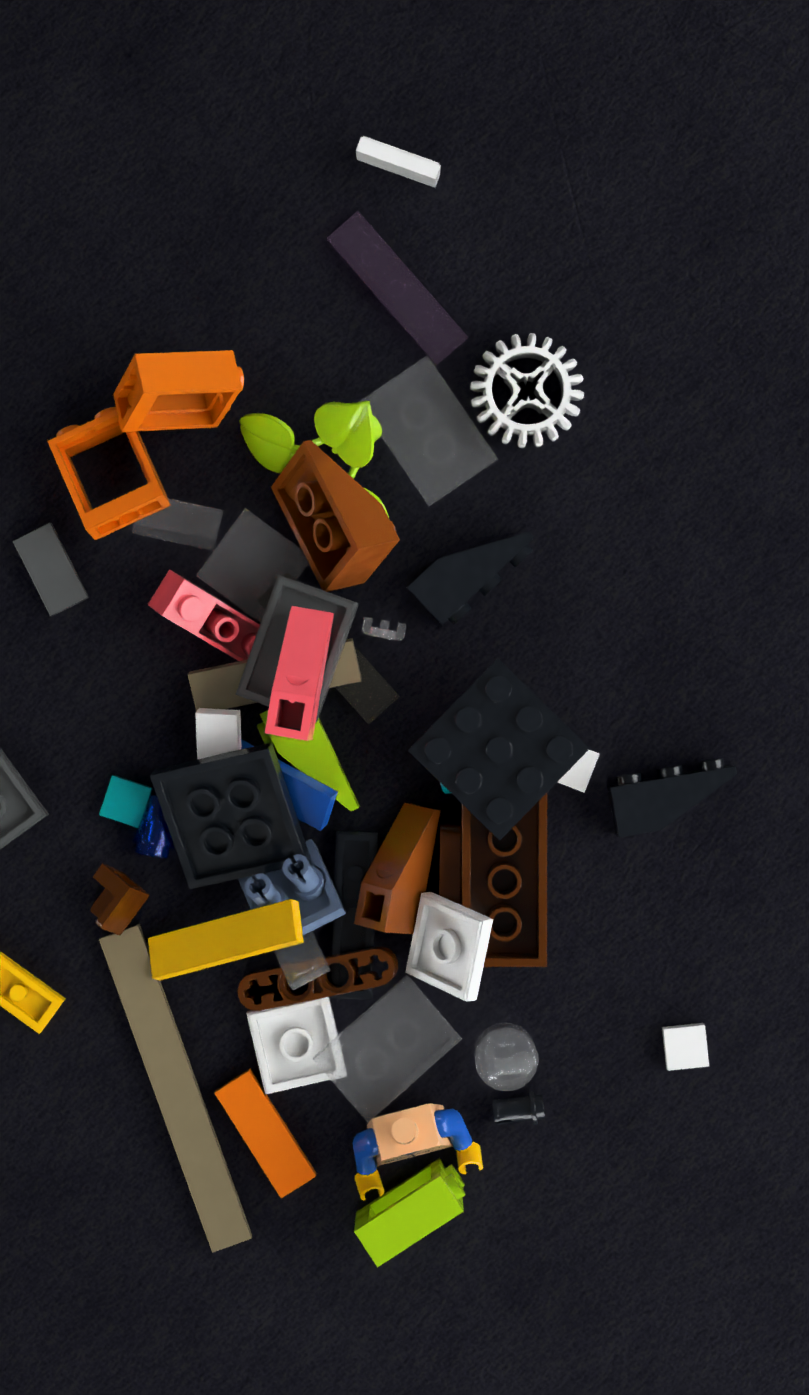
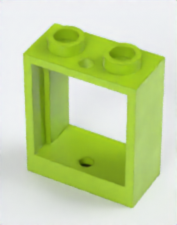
(410, 1211)

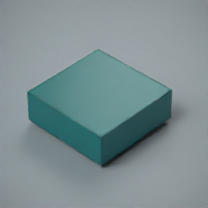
(125, 801)

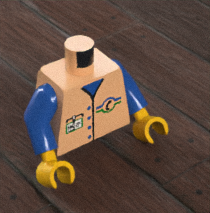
(409, 1135)

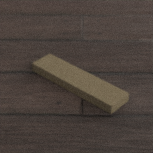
(217, 685)

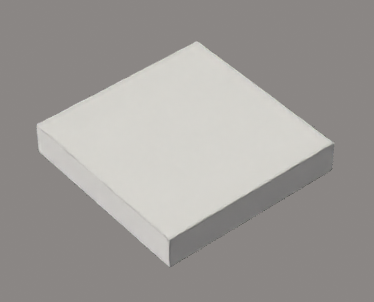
(449, 946)
(288, 1040)

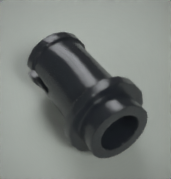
(519, 1109)

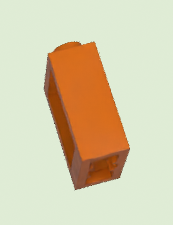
(177, 390)
(124, 509)

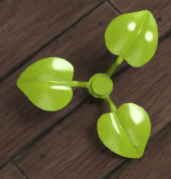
(343, 426)

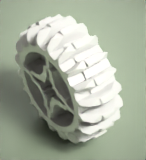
(512, 377)

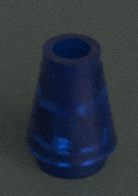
(153, 833)

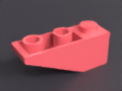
(205, 616)
(299, 674)

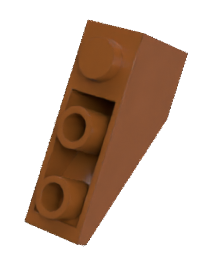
(399, 872)

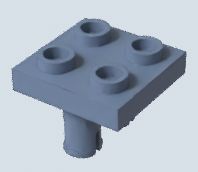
(302, 882)

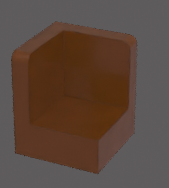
(118, 901)

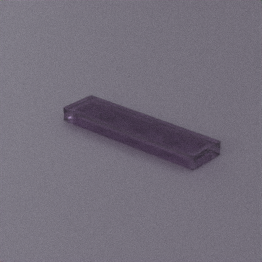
(397, 288)

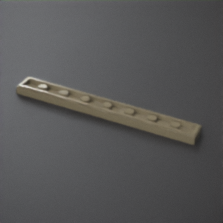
(176, 1089)

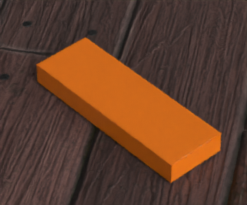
(265, 1133)

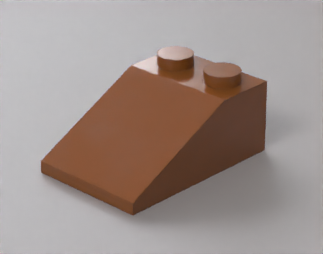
(333, 519)

